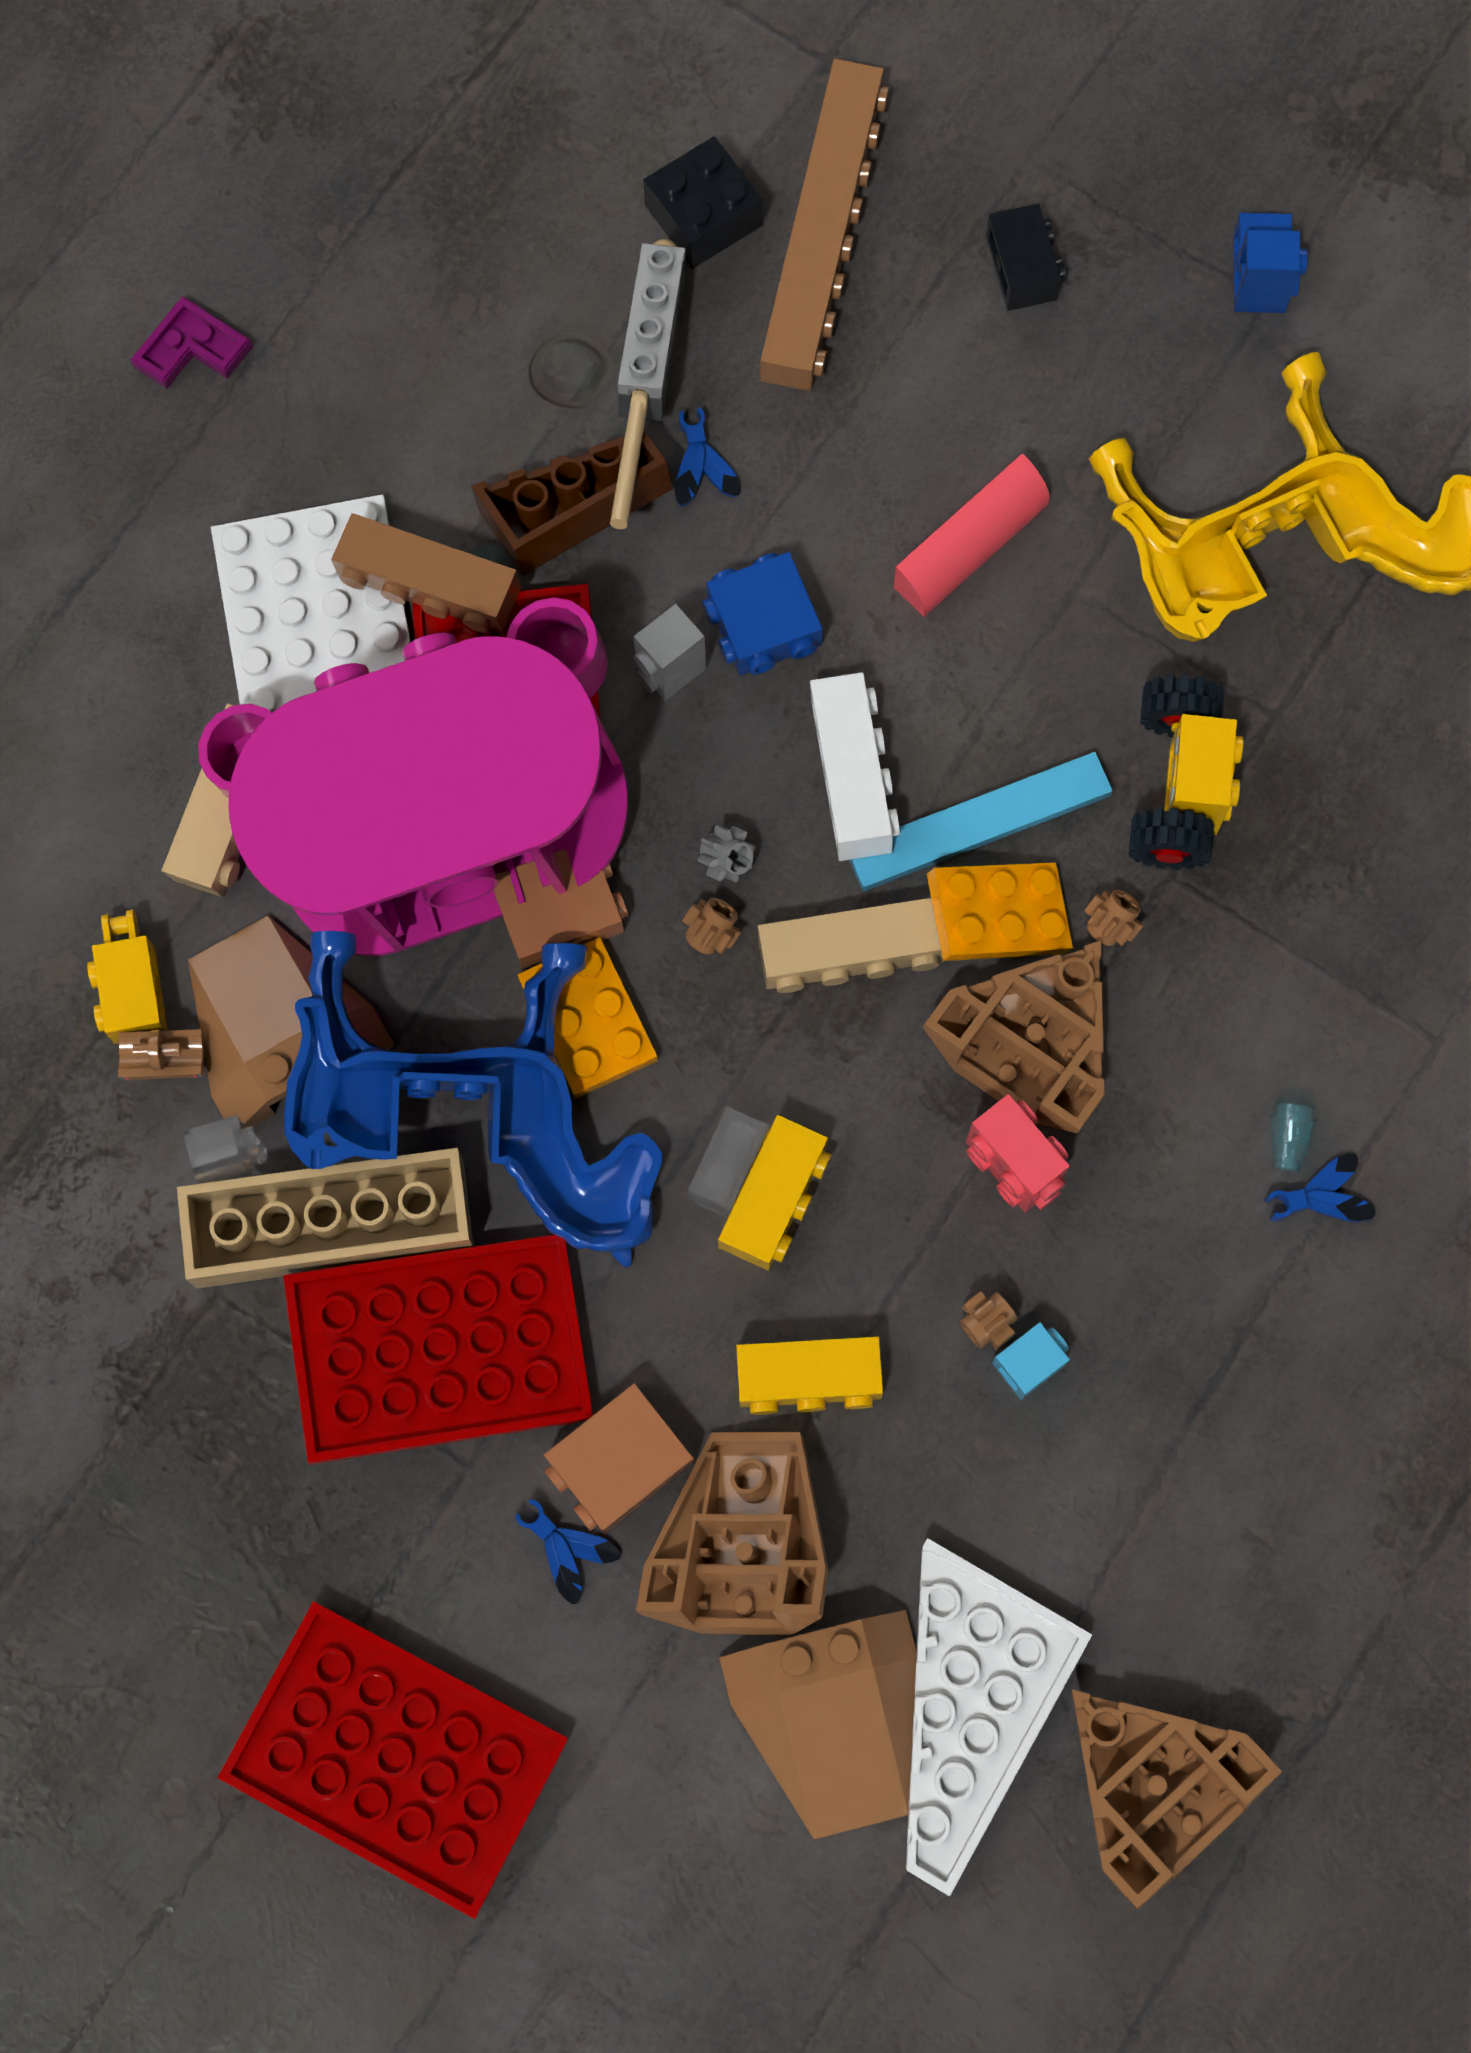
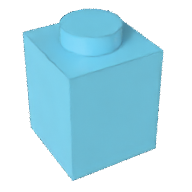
(1032, 1359)

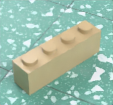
(204, 845)
(849, 945)

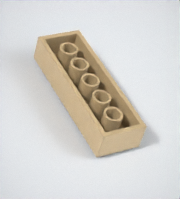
(324, 1217)

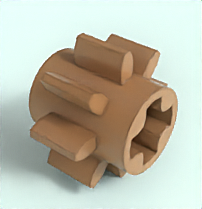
(1113, 917)
(711, 926)
(988, 1320)

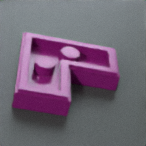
(187, 334)

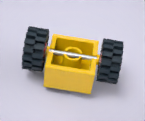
(1198, 773)

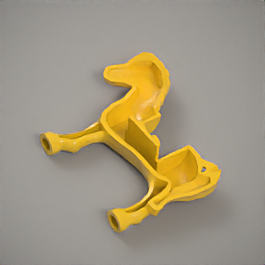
(1344, 501)

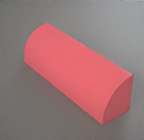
(971, 535)

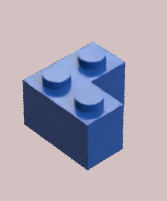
(1266, 262)

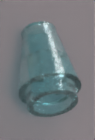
(1291, 1134)

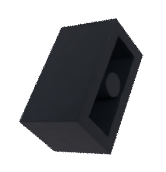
(1024, 256)

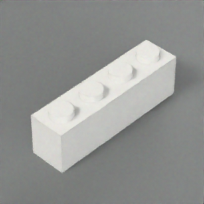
(852, 766)

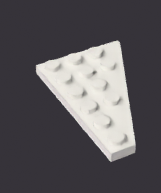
(981, 1695)

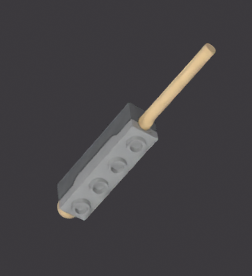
(647, 357)

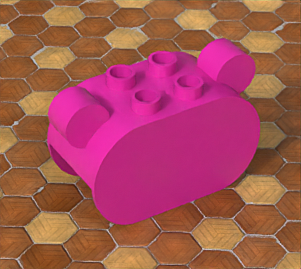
(421, 781)

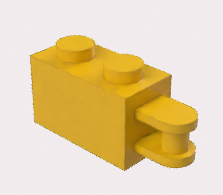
(126, 980)

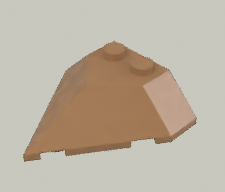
(1031, 1036)
(1162, 1789)

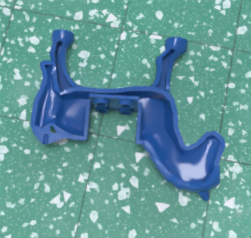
(354, 1088)

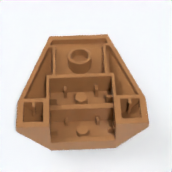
(249, 1019)
(740, 1542)
(833, 1718)

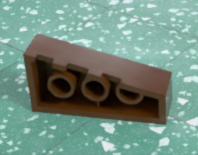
(566, 502)

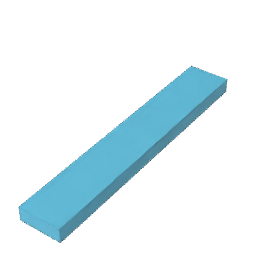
(986, 819)

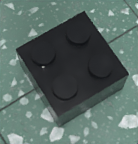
(703, 201)

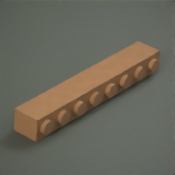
(822, 226)

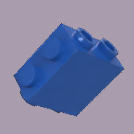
(762, 614)

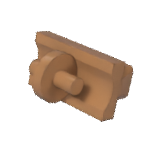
(161, 1054)

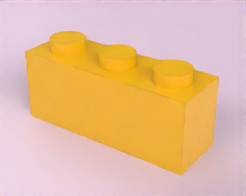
(775, 1194)
(809, 1374)

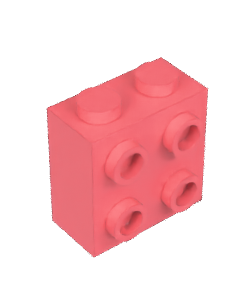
(1018, 1154)

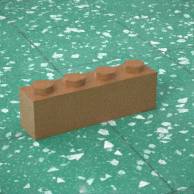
(426, 574)

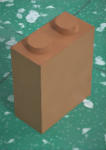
(557, 918)
(617, 1460)

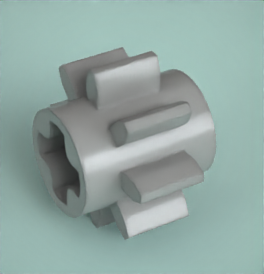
(726, 853)

